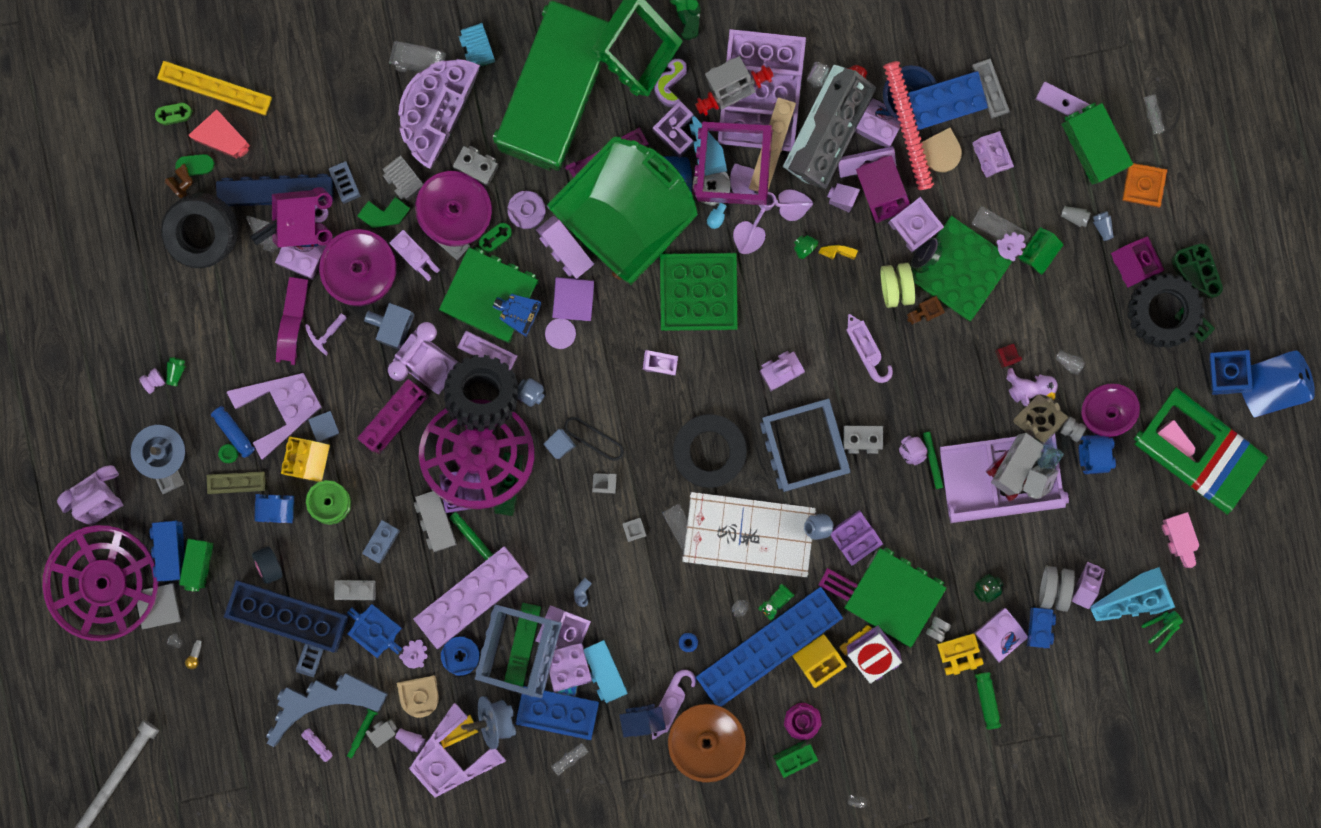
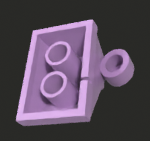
(422, 359)
(91, 498)

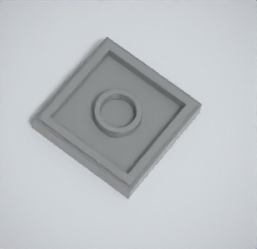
(164, 610)

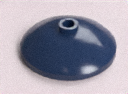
(915, 78)

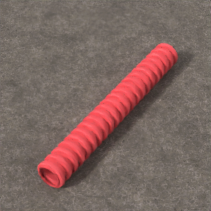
(908, 125)

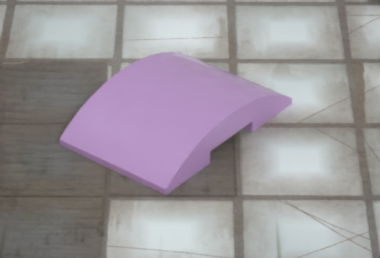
(785, 58)

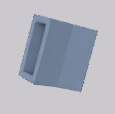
(323, 426)

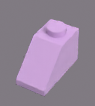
(843, 196)

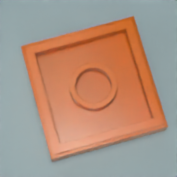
(1144, 185)

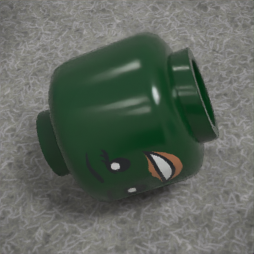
(988, 588)

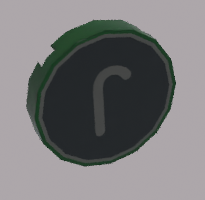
(926, 255)

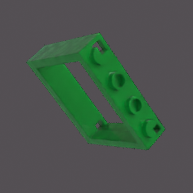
(659, 62)

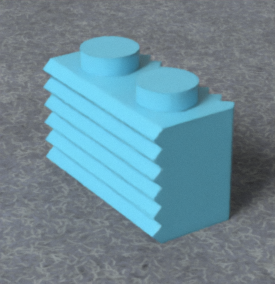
(477, 45)

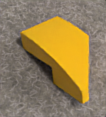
(830, 251)

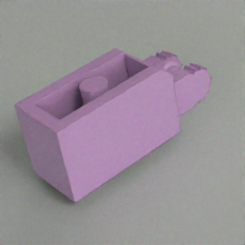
(413, 253)

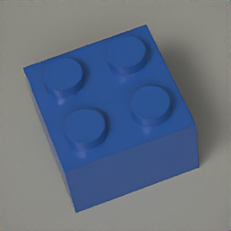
(1230, 372)

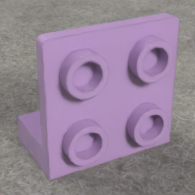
(569, 668)

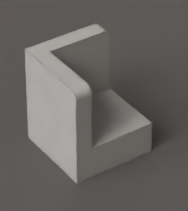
(604, 483)

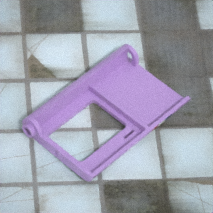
(970, 488)

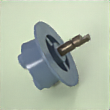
(157, 451)
(493, 721)

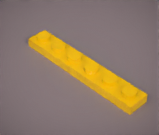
(214, 88)

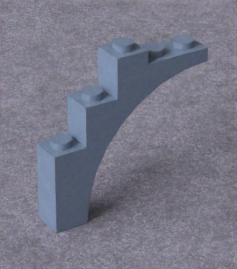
(296, 705)

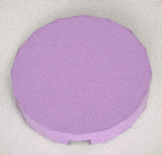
(526, 209)

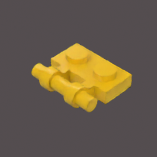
(959, 648)

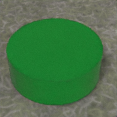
(228, 453)

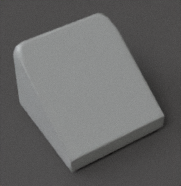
(170, 483)

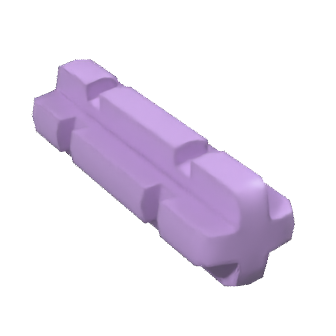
(317, 745)

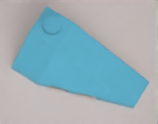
(1141, 594)

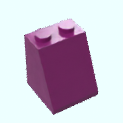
(883, 188)

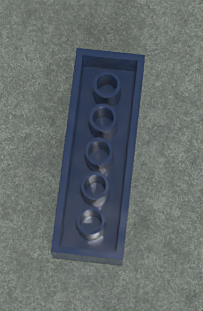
(286, 616)

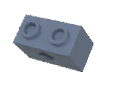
(381, 542)

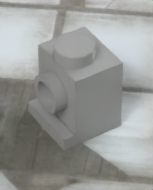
(382, 732)

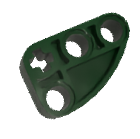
(1193, 269)

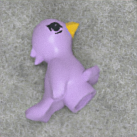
(1026, 389)

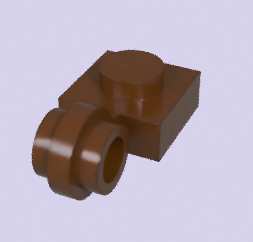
(930, 310)

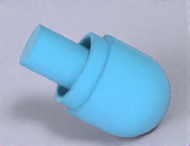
(716, 216)

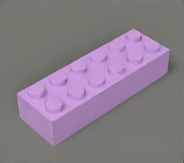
(471, 597)

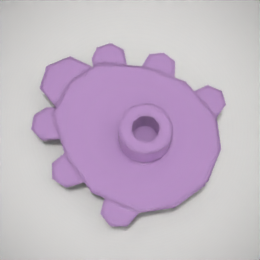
(1011, 246)
(414, 654)

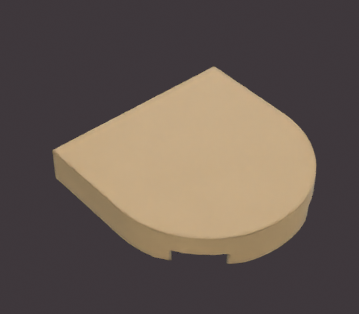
(942, 151)
(419, 696)

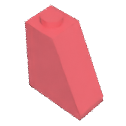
(220, 135)

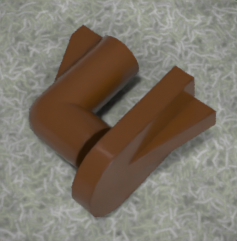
(180, 189)

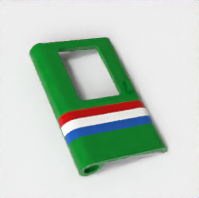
(1224, 468)

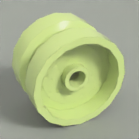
(897, 284)

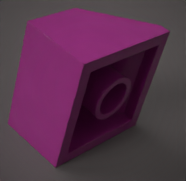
(1137, 261)

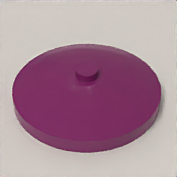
(453, 208)
(357, 267)

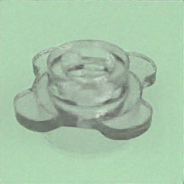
(740, 608)

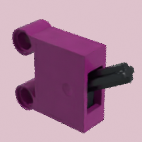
(295, 219)

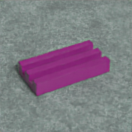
(827, 572)

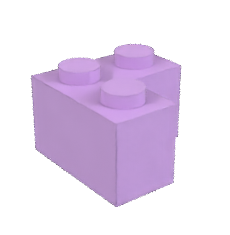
(670, 129)

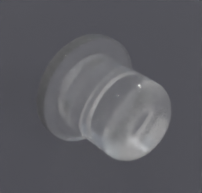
(175, 641)

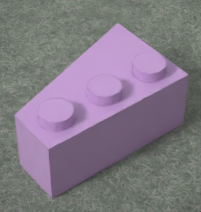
(564, 247)

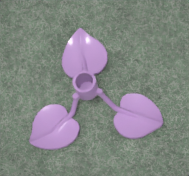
(791, 203)

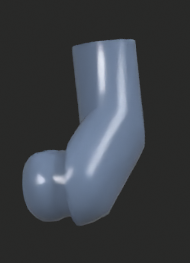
(580, 593)

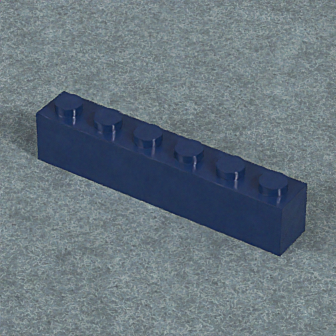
(259, 192)

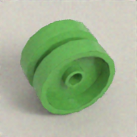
(339, 506)

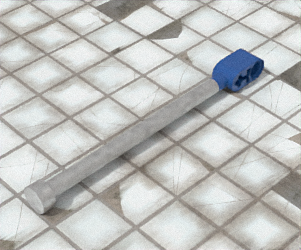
(147, 731)

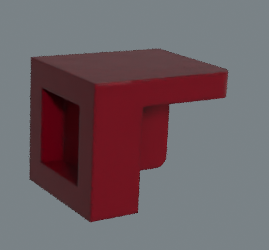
(1008, 356)

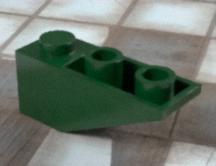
(507, 483)

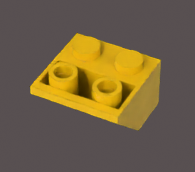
(305, 459)
(819, 661)

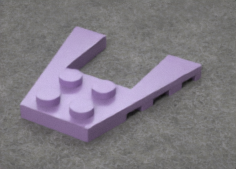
(294, 400)
(438, 769)

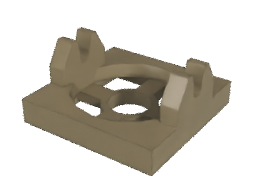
(1039, 401)

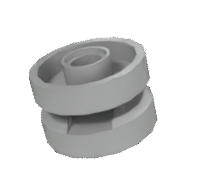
(1056, 588)

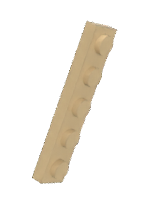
(780, 122)

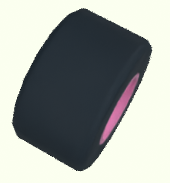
(267, 565)

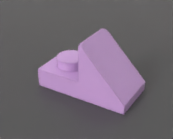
(660, 363)

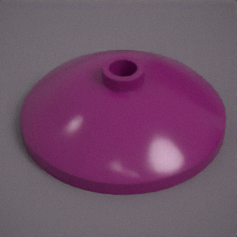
(1108, 401)

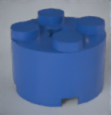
(1096, 454)
(274, 508)

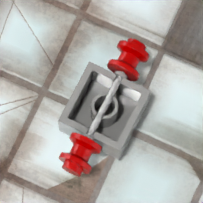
(731, 84)

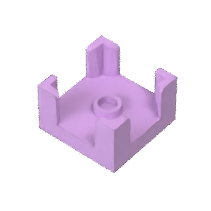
(916, 224)

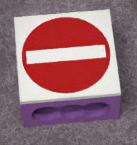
(874, 654)

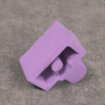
(782, 370)

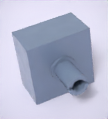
(393, 325)

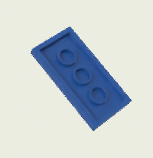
(947, 100)
(558, 714)

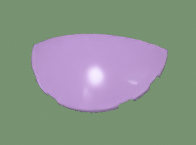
(434, 106)

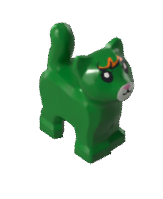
(776, 601)

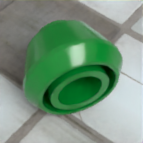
(805, 246)

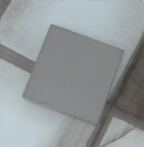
(634, 529)

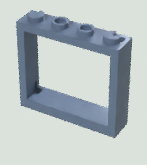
(835, 436)
(543, 657)

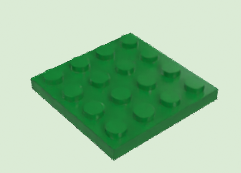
(964, 271)
(698, 291)

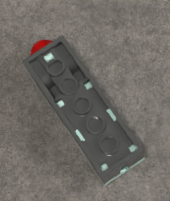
(830, 125)

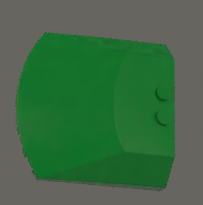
(626, 206)

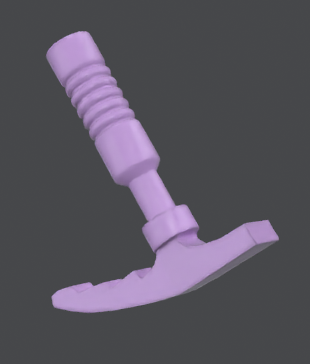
(330, 331)

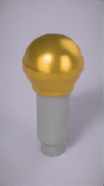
(192, 661)

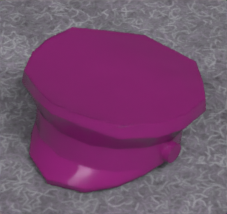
(802, 721)

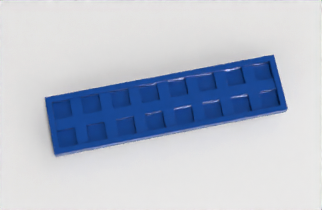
(769, 647)

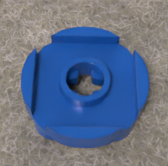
(451, 649)

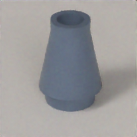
(1104, 225)

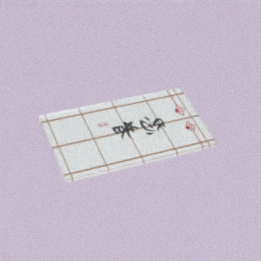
(747, 535)

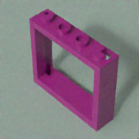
(736, 198)
(393, 417)

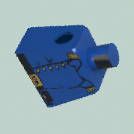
(518, 312)

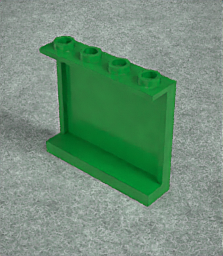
(477, 287)
(895, 597)

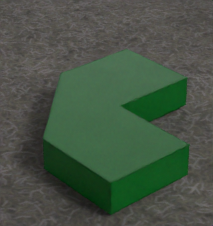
(391, 216)

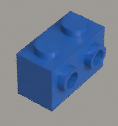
(1040, 628)

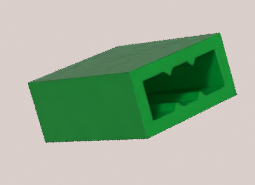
(196, 564)

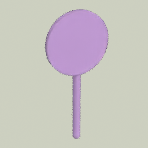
(560, 333)

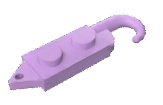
(866, 348)
(673, 699)

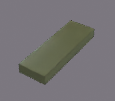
(236, 482)

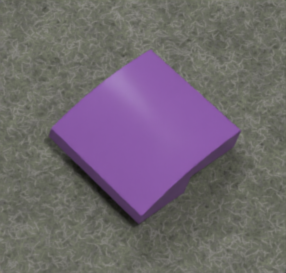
(573, 299)
(855, 538)

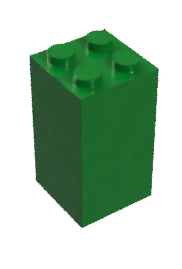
(1096, 143)

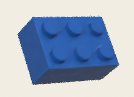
(167, 550)

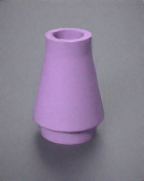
(411, 740)

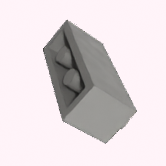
(1017, 464)
(435, 521)

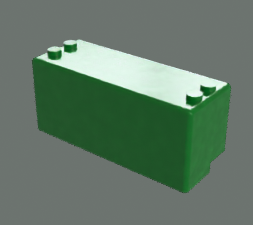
(552, 88)

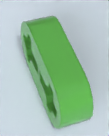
(172, 109)

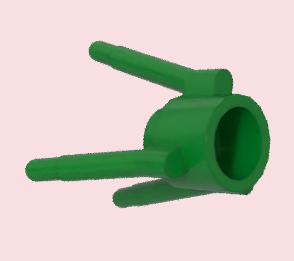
(1171, 621)

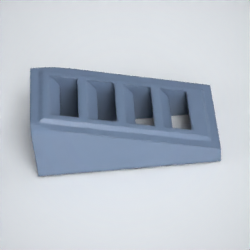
(350, 196)
(306, 671)

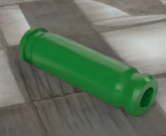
(988, 700)

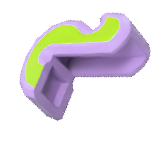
(667, 80)

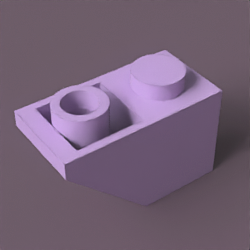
(1088, 585)

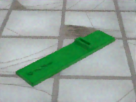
(522, 646)

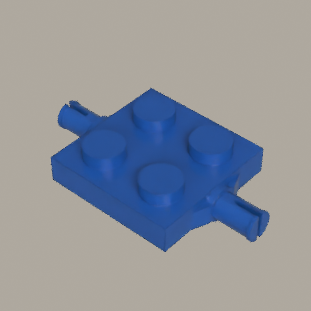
(374, 631)

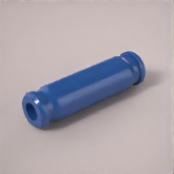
(232, 432)

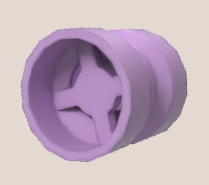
(152, 380)

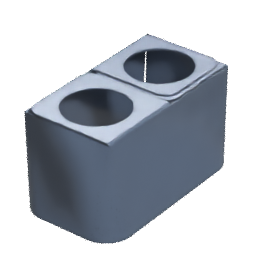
(559, 444)

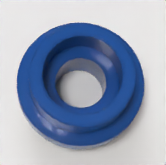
(682, 642)

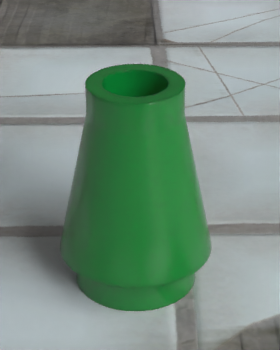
(175, 368)

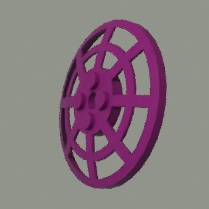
(478, 463)
(89, 583)

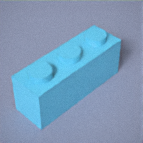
(604, 672)

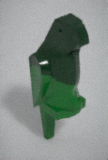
(689, 15)

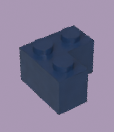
(642, 720)

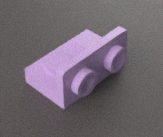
(992, 154)

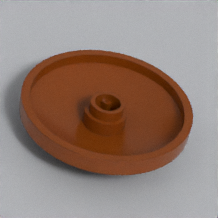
(703, 761)

